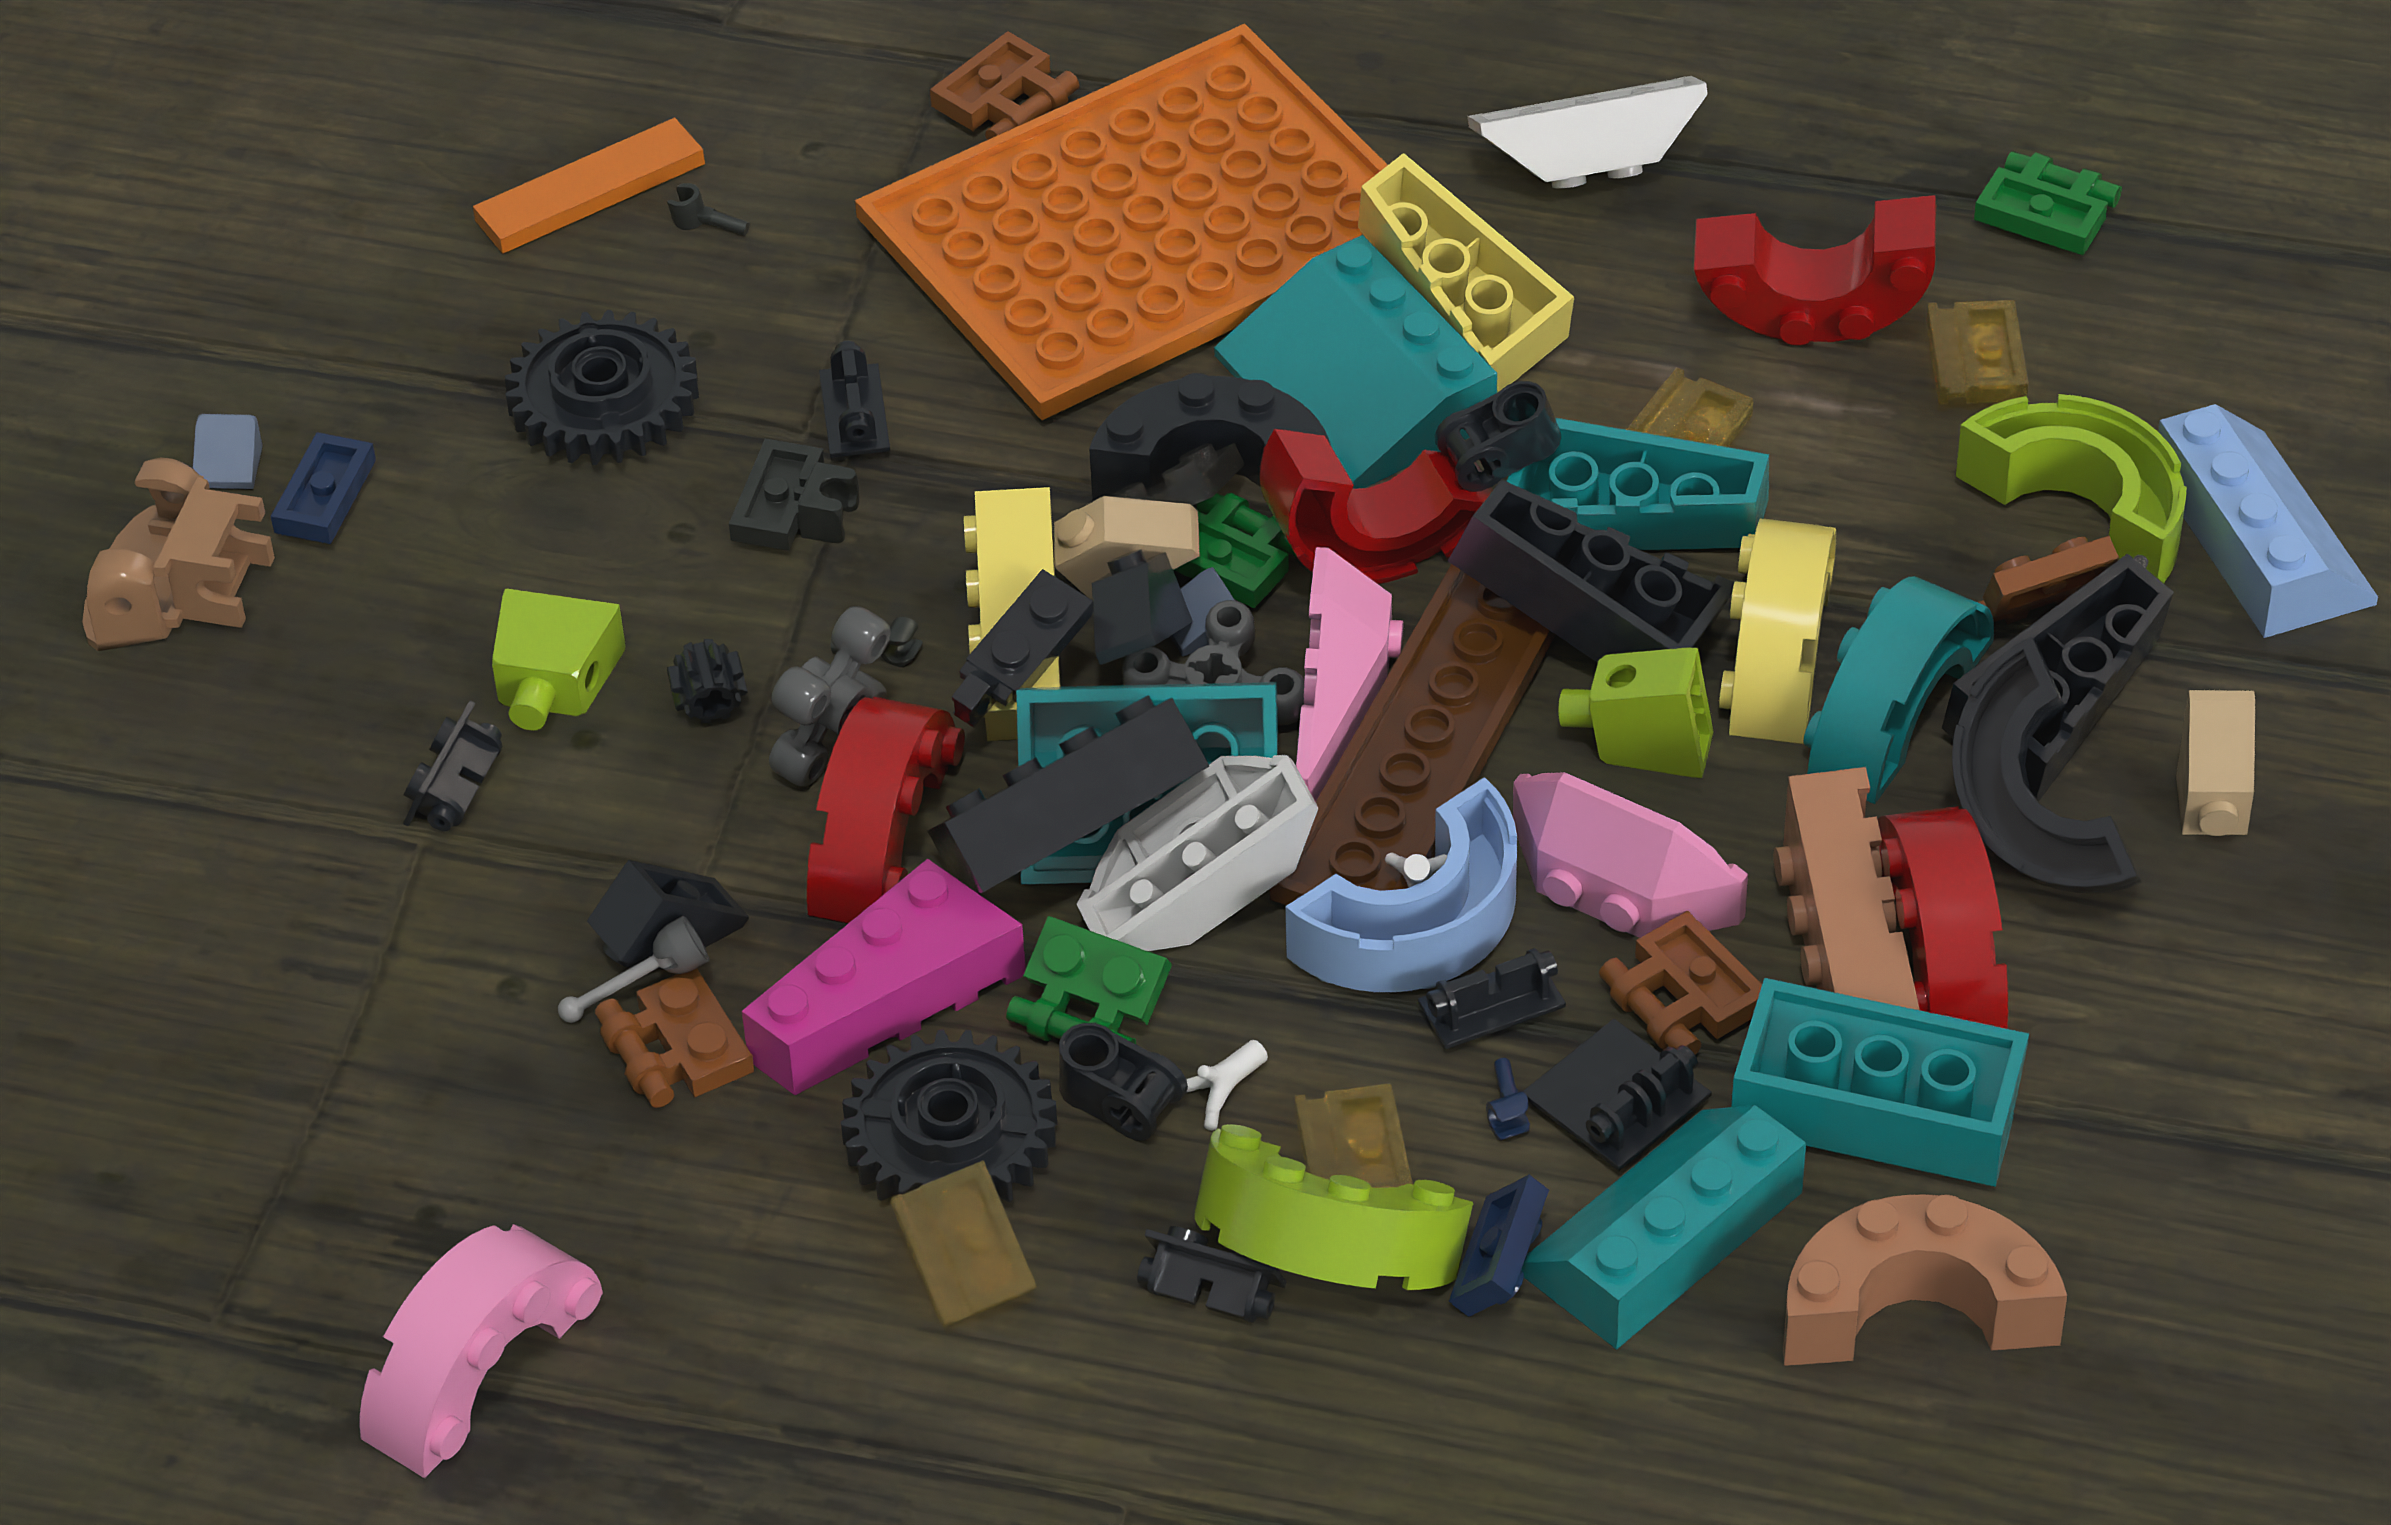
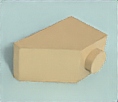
(1119, 526)
(2217, 763)

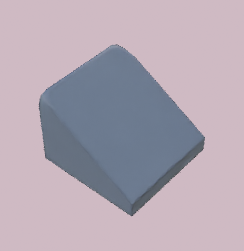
(227, 450)
(1200, 596)

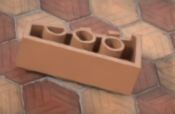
(1840, 892)

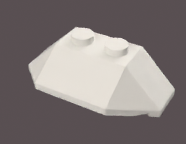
(1594, 131)
(1201, 853)

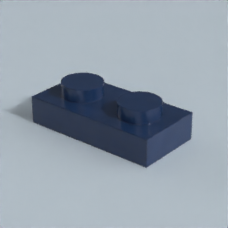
(323, 488)
(1499, 1246)

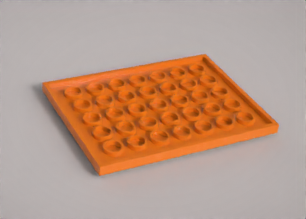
(1129, 218)

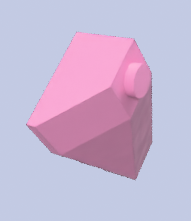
(1344, 662)

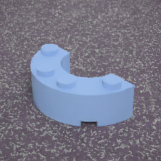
(1420, 932)

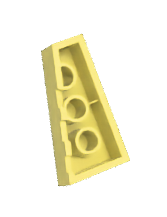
(1465, 269)
(1012, 546)

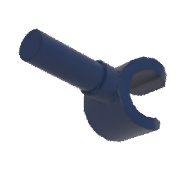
(1507, 1113)

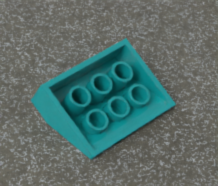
(1362, 358)
(1221, 717)

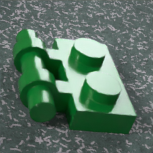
(2047, 201)
(1243, 562)
(1092, 970)

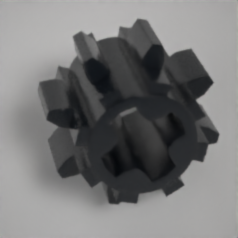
(707, 680)

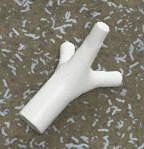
(1415, 867)
(1225, 1077)

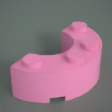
(457, 1330)

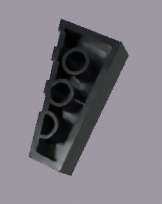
(1585, 580)
(2091, 653)
(1068, 797)

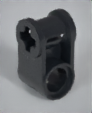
(1504, 435)
(1117, 1079)

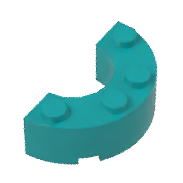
(1888, 674)

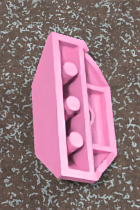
(1620, 858)

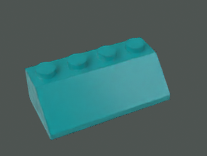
(1882, 1080)
(1669, 1220)

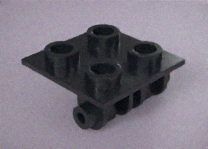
(1619, 1093)

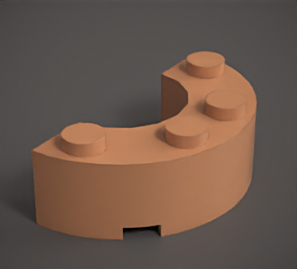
(1921, 1252)

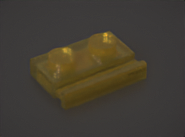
(1977, 351)
(1694, 411)
(1354, 1136)
(963, 1244)

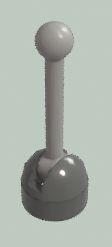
(674, 949)

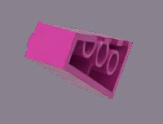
(880, 976)

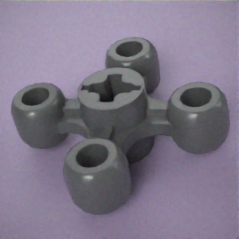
(1229, 636)
(825, 693)

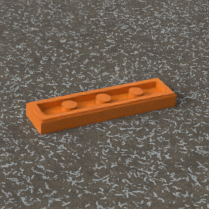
(588, 185)

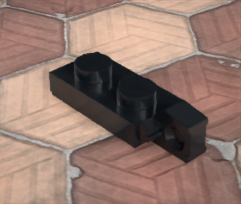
(1020, 646)

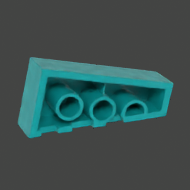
(1652, 486)

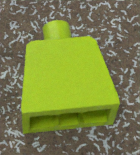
(553, 654)
(1646, 711)

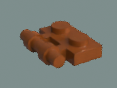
(996, 77)
(2028, 585)
(1697, 971)
(691, 1028)

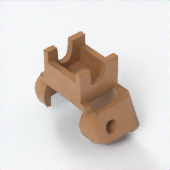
(174, 560)

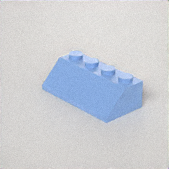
(2261, 524)

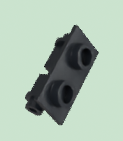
(853, 403)
(439, 789)
(1493, 1001)
(1187, 1261)

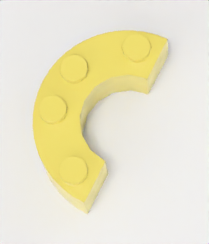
(1779, 628)

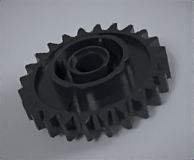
(601, 387)
(946, 1111)

